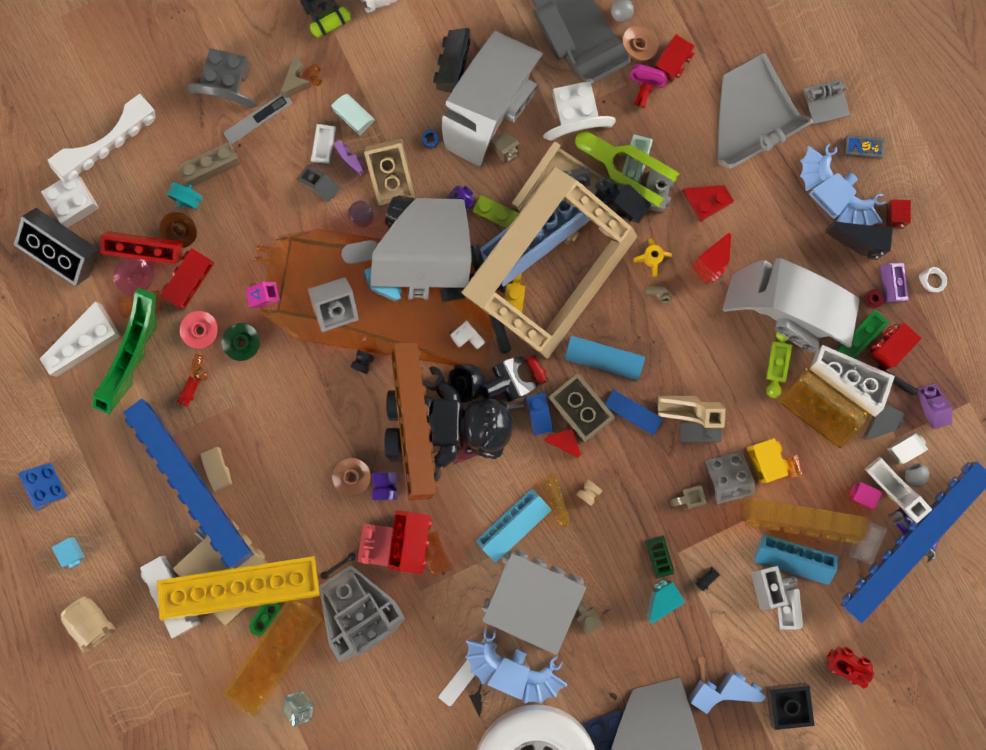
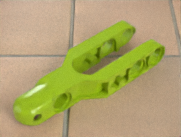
(606, 153)

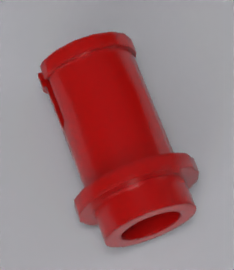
(643, 95)

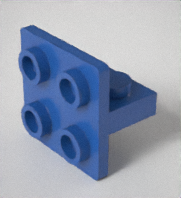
(42, 485)

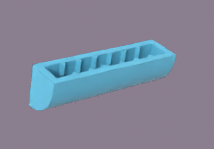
(513, 525)

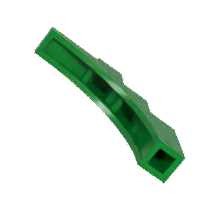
(130, 353)

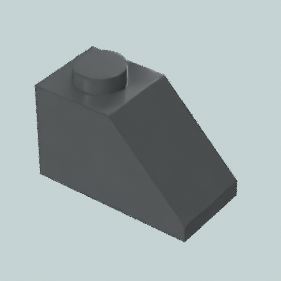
(318, 183)
(885, 422)
(698, 433)

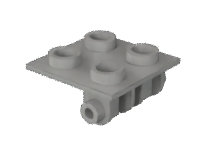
(827, 101)

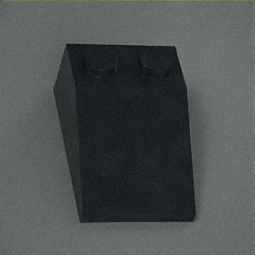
(863, 239)

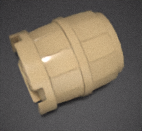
(86, 623)

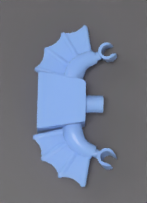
(835, 192)
(511, 674)

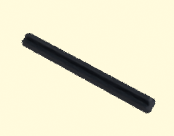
(498, 327)

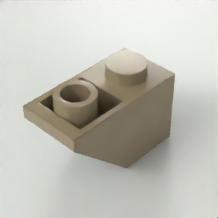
(506, 147)

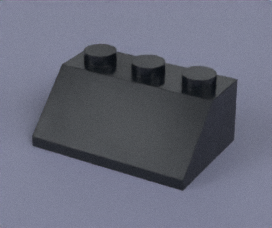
(453, 59)

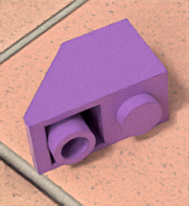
(935, 406)

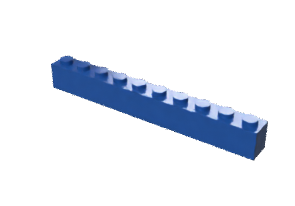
(188, 484)
(915, 543)

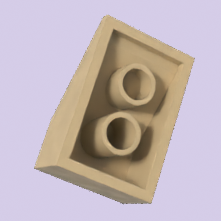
(389, 170)

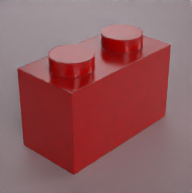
(674, 57)

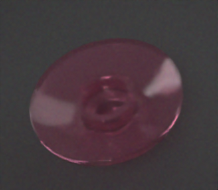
(125, 272)

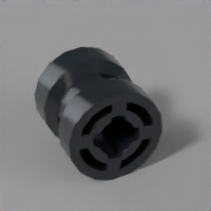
(364, 357)

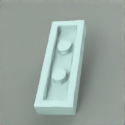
(633, 168)

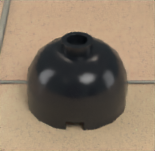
(467, 381)

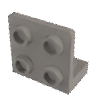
(731, 477)

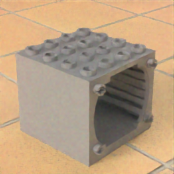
(534, 601)

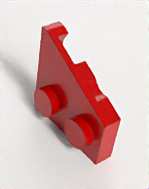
(708, 199)

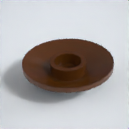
(170, 230)

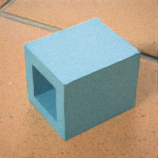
(68, 553)

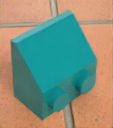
(663, 600)

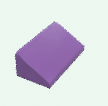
(894, 282)

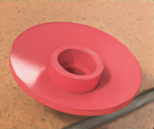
(190, 326)

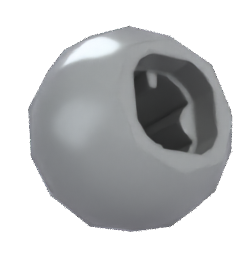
(622, 10)
(917, 475)

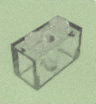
(867, 550)

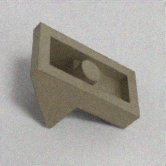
(293, 84)

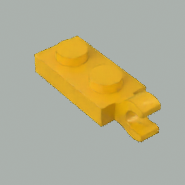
(515, 293)

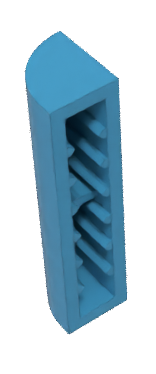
(604, 358)
(796, 559)

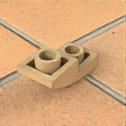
(215, 469)

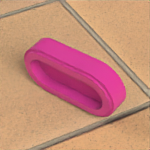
(649, 75)

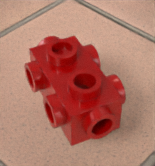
(855, 669)

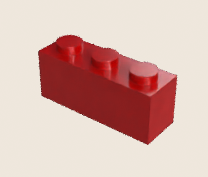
(187, 278)

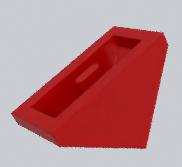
(565, 441)

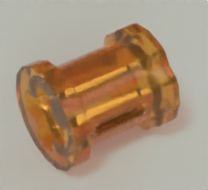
(794, 466)

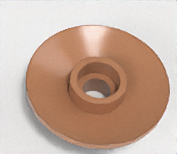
(644, 39)
(341, 476)

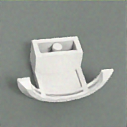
(576, 110)

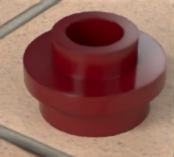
(868, 301)

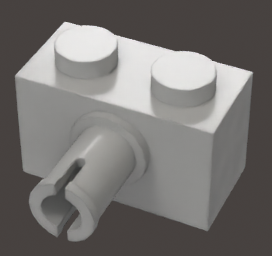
(659, 185)
(770, 587)

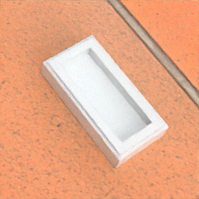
(323, 144)

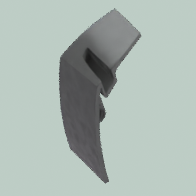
(581, 37)

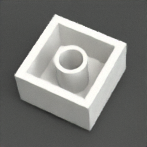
(70, 201)

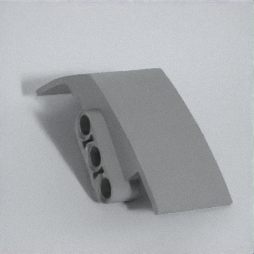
(487, 93)
(797, 299)

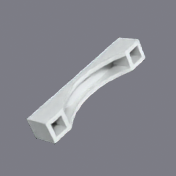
(72, 161)

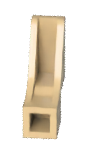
(692, 409)

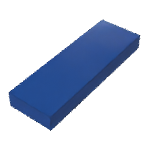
(633, 412)

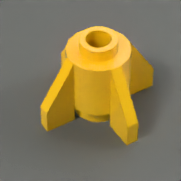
(651, 261)

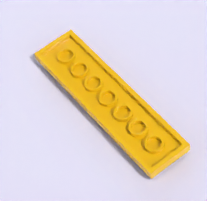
(237, 588)

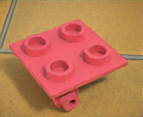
(375, 544)

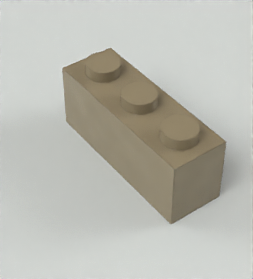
(209, 164)

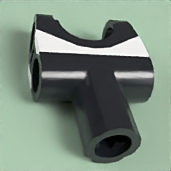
(507, 381)

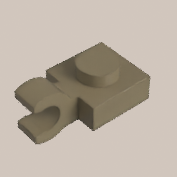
(691, 498)
(588, 619)

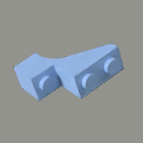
(731, 688)

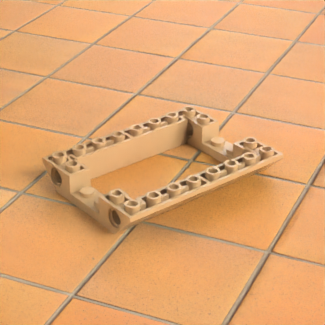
(484, 283)

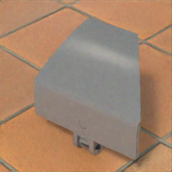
(754, 112)

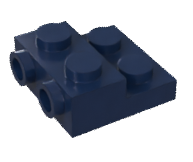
(604, 729)

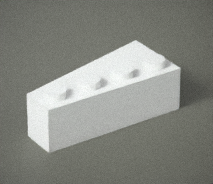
(81, 340)
(853, 378)
(159, 570)

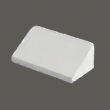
(791, 615)

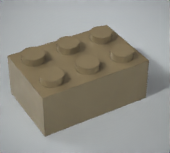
(581, 407)

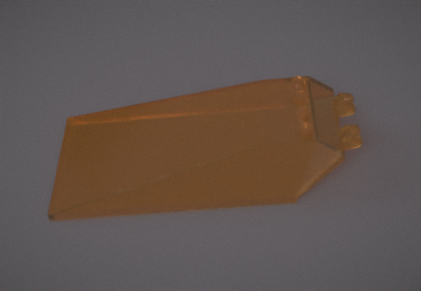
(315, 258)

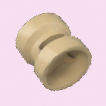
(589, 492)

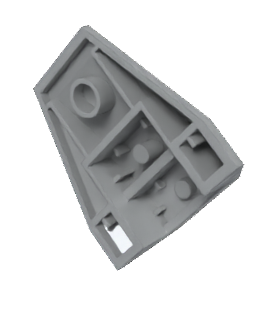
(356, 613)

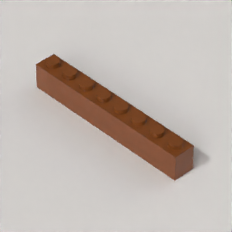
(412, 420)

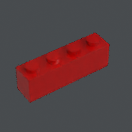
(141, 247)

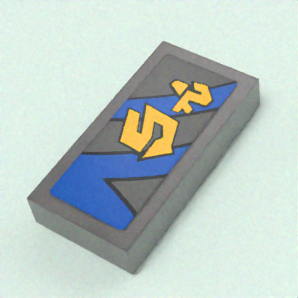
(864, 146)

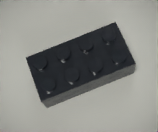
(55, 246)

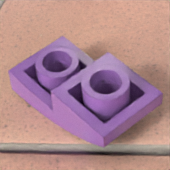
(355, 164)

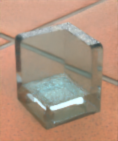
(298, 708)

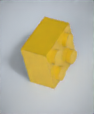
(768, 460)

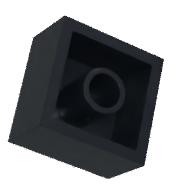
(790, 706)

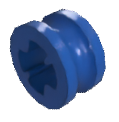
(435, 136)

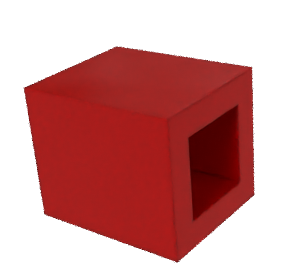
(898, 213)

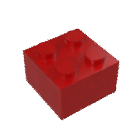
(894, 346)

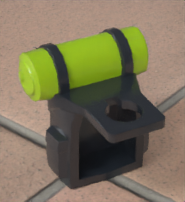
(325, 15)

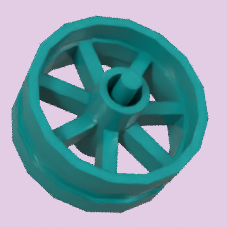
(184, 196)

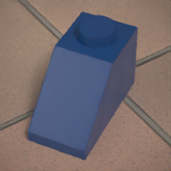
(539, 413)

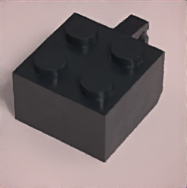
(622, 199)

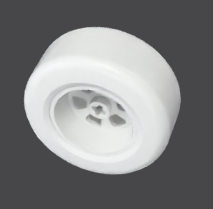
(536, 726)

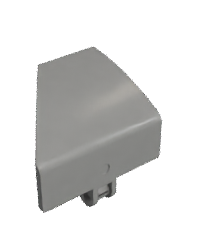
(425, 248)
(658, 720)

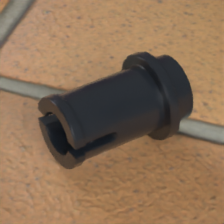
(710, 576)

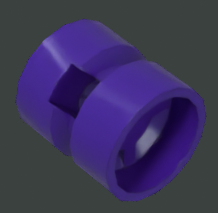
(384, 486)

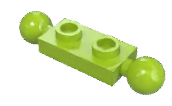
(778, 365)

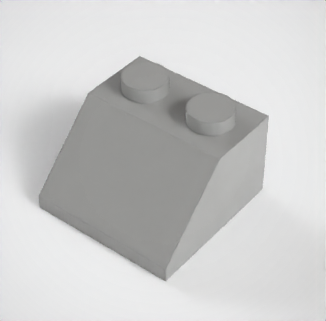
(333, 304)

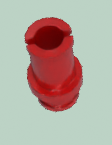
(537, 372)
(188, 391)

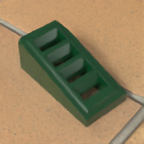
(659, 574)

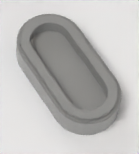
(358, 252)

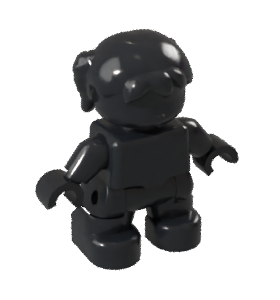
(483, 424)

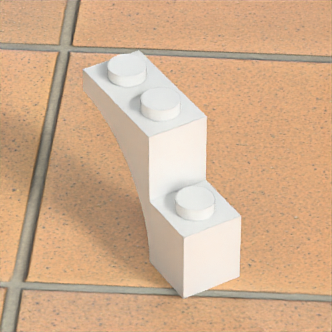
(898, 490)

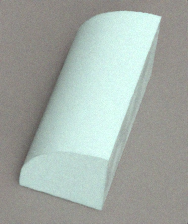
(352, 114)

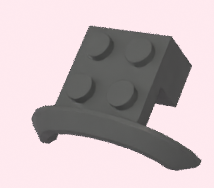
(223, 77)

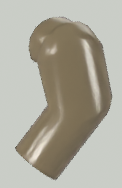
(660, 291)

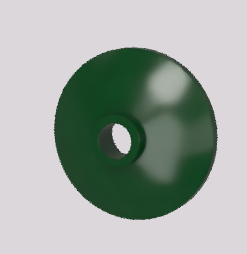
(231, 341)

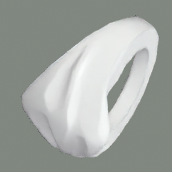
(923, 276)

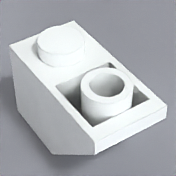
(907, 448)

